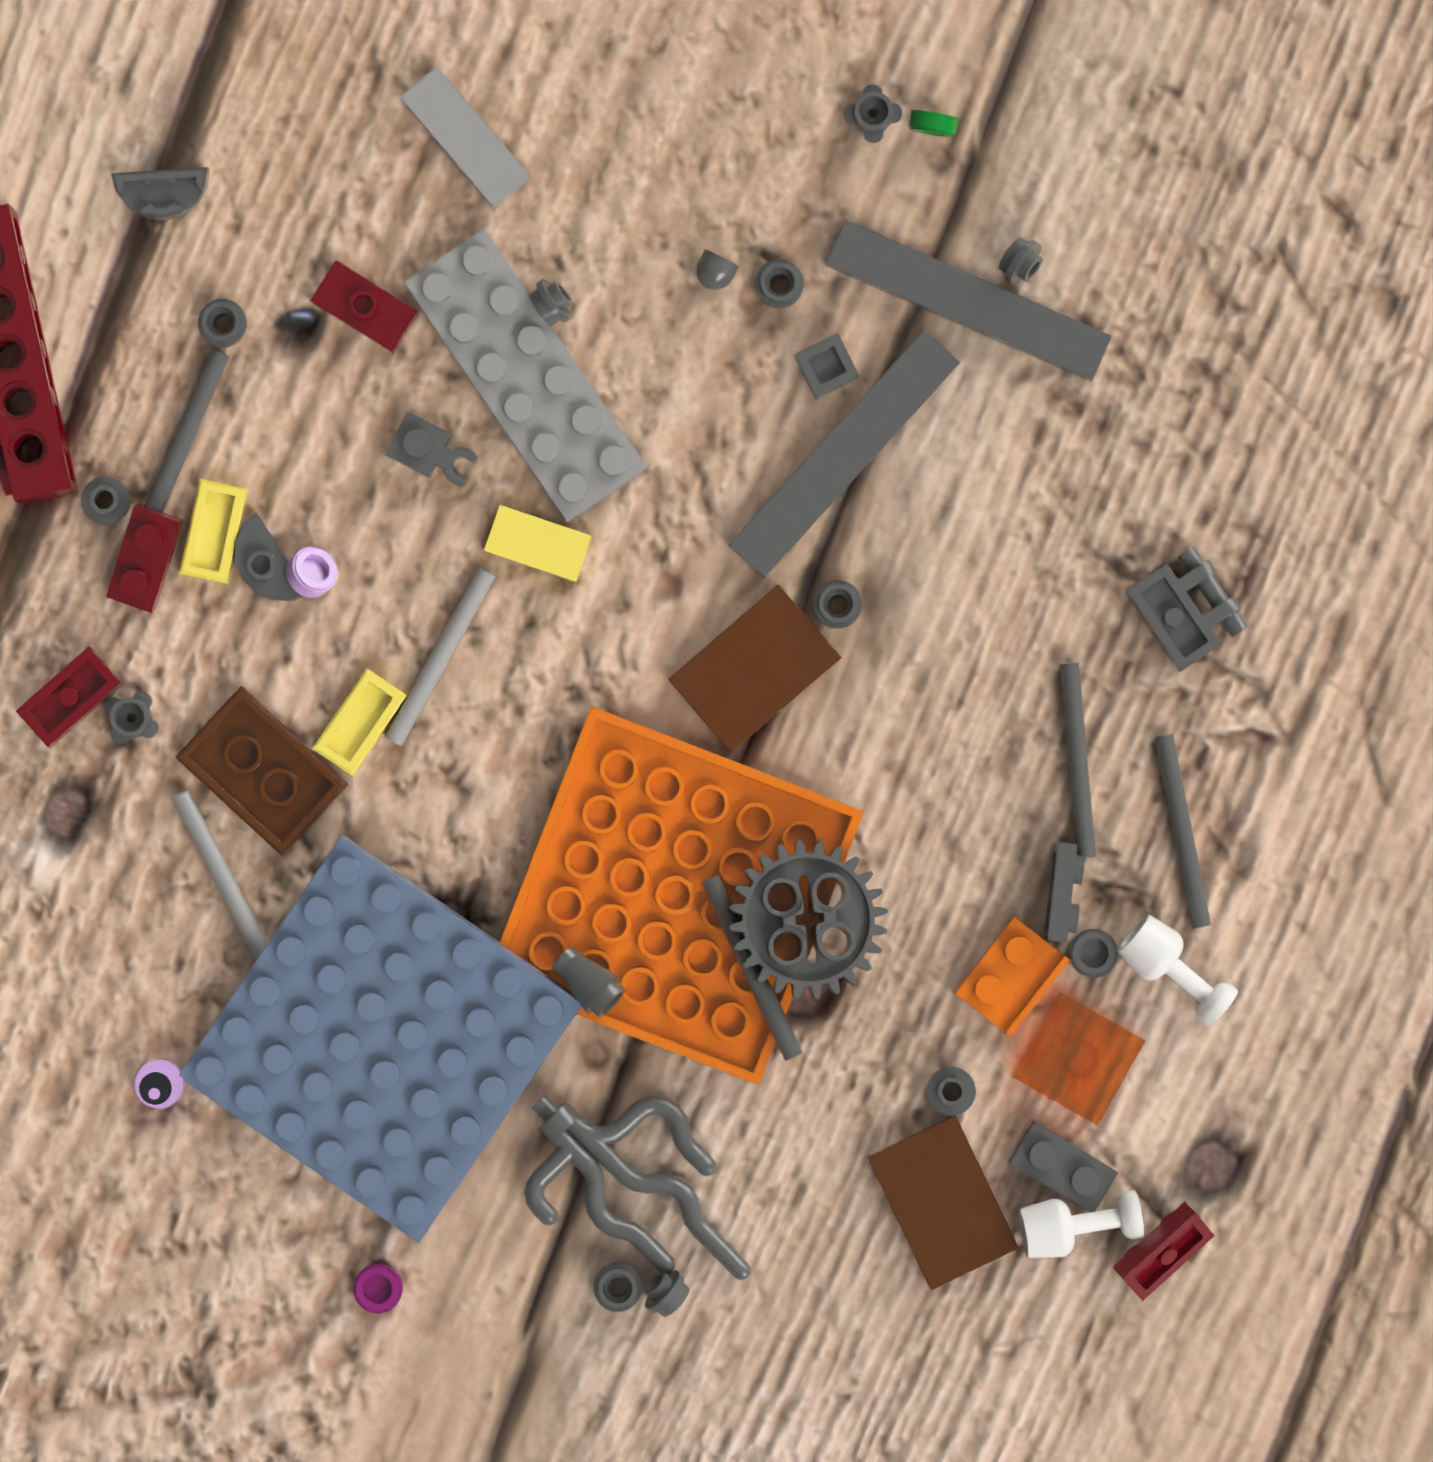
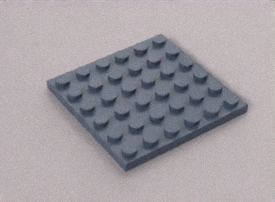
(381, 1038)

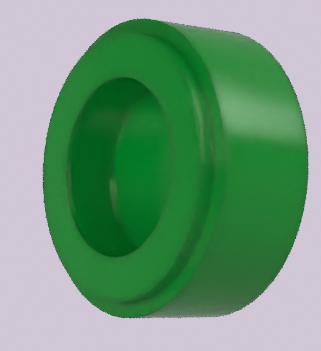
(933, 123)

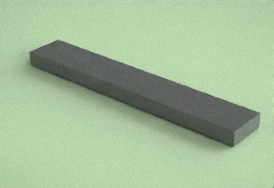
(968, 300)
(844, 454)

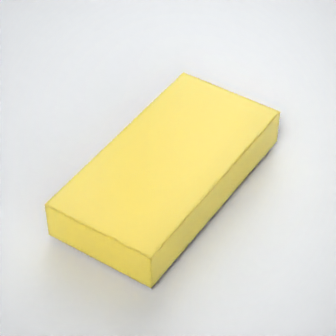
(213, 531)
(538, 543)
(359, 722)

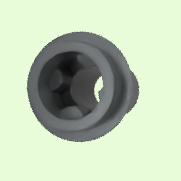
(589, 982)

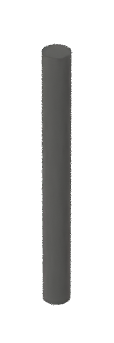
(187, 430)
(1077, 759)
(1182, 831)
(762, 991)

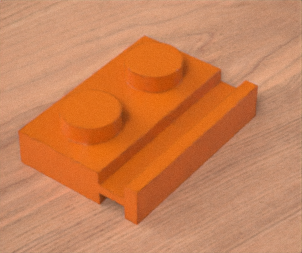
(1011, 976)

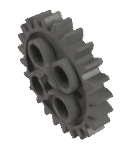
(851, 915)

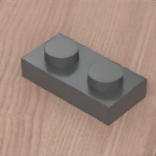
(1065, 871)
(1063, 1167)

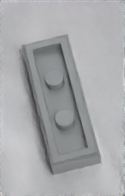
(465, 137)

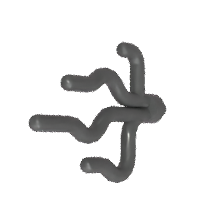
(583, 1143)

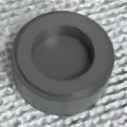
(1092, 953)

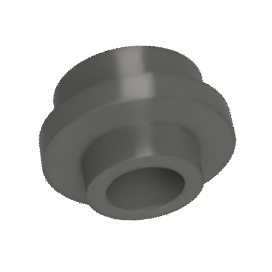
(1021, 260)
(783, 269)
(551, 301)
(219, 308)
(116, 511)
(842, 589)
(947, 1075)
(666, 1293)
(613, 1302)

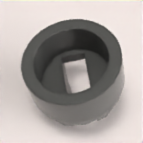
(715, 271)

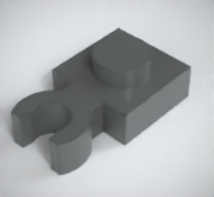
(423, 447)

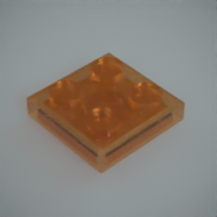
(1078, 1058)

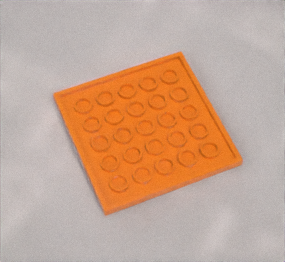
(624, 876)

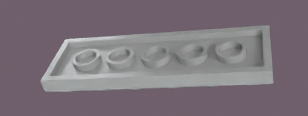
(526, 376)

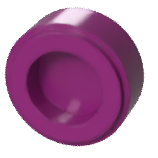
(378, 1288)

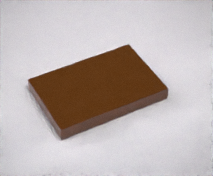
(754, 668)
(262, 771)
(943, 1202)

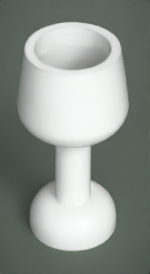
(1154, 950)
(1050, 1229)

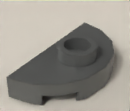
(162, 193)
(262, 562)

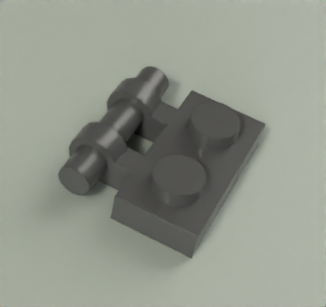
(1176, 619)

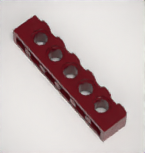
(53, 472)

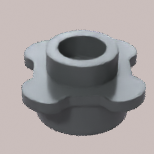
(873, 100)
(118, 711)

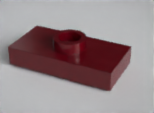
(364, 306)

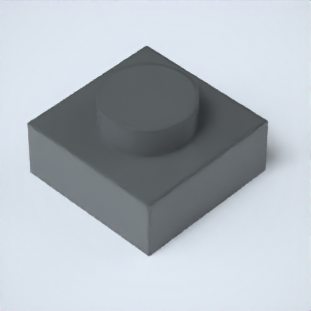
(826, 366)

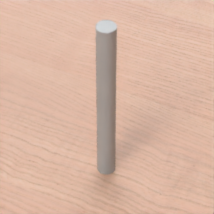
(440, 656)
(220, 873)

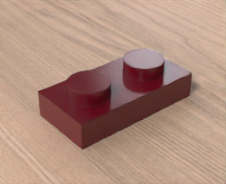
(144, 558)
(69, 697)
(1163, 1251)

